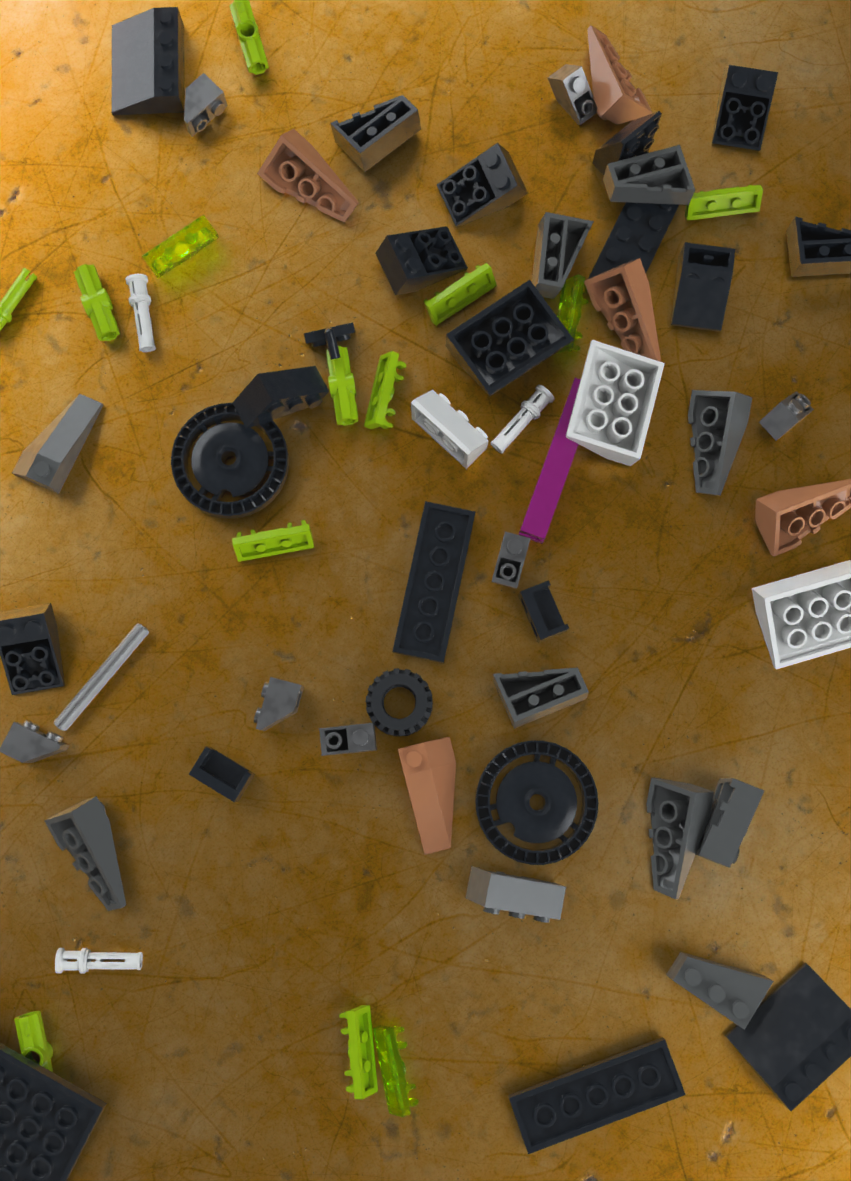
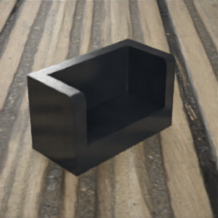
(542, 612)
(221, 774)

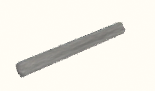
(101, 677)

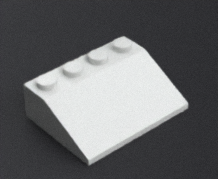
(615, 402)
(806, 614)

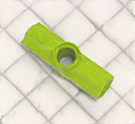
(251, 46)
(96, 302)
(342, 388)
(33, 1038)

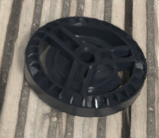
(238, 478)
(558, 802)

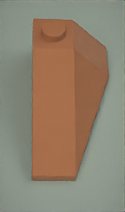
(611, 86)
(301, 172)
(627, 305)
(794, 513)
(431, 786)

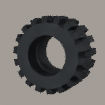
(378, 691)

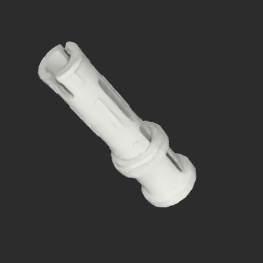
(140, 302)
(529, 410)
(84, 958)

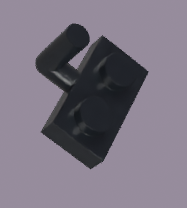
(330, 337)

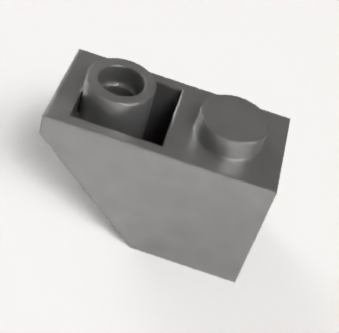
(573, 92)
(202, 103)
(786, 415)
(510, 560)
(279, 702)
(348, 739)
(29, 744)

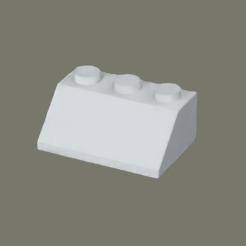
(449, 427)

